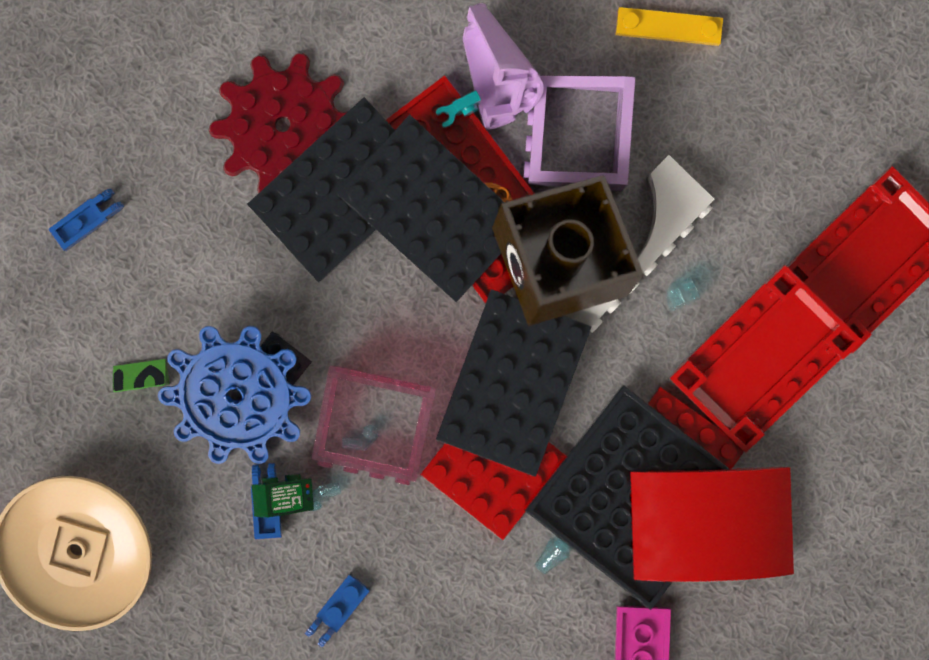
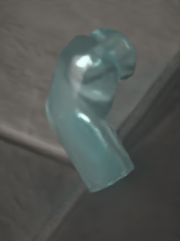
(362, 441)
(323, 492)

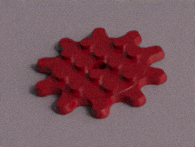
(265, 101)

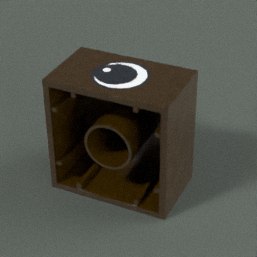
(566, 249)

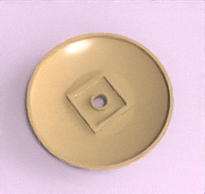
(51, 580)

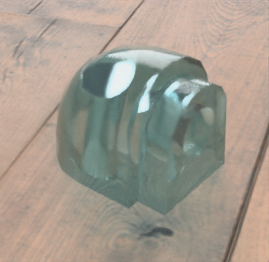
(681, 293)

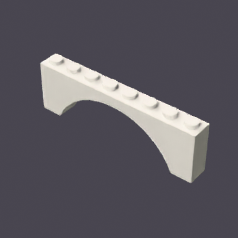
(676, 205)

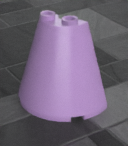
(498, 70)

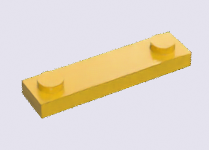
(669, 26)

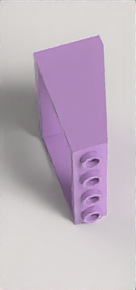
(619, 178)

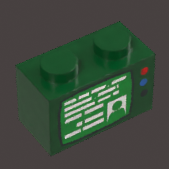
(283, 496)

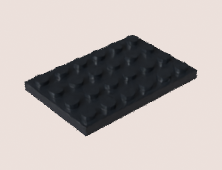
(303, 199)
(428, 207)
(512, 385)

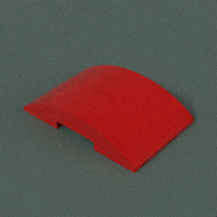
(712, 524)

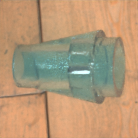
(552, 555)

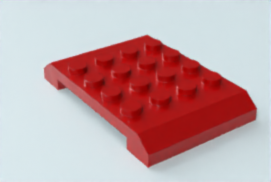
(870, 254)
(764, 358)

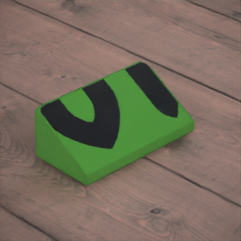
(140, 375)

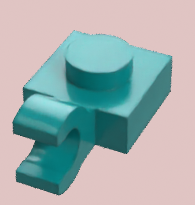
(465, 105)

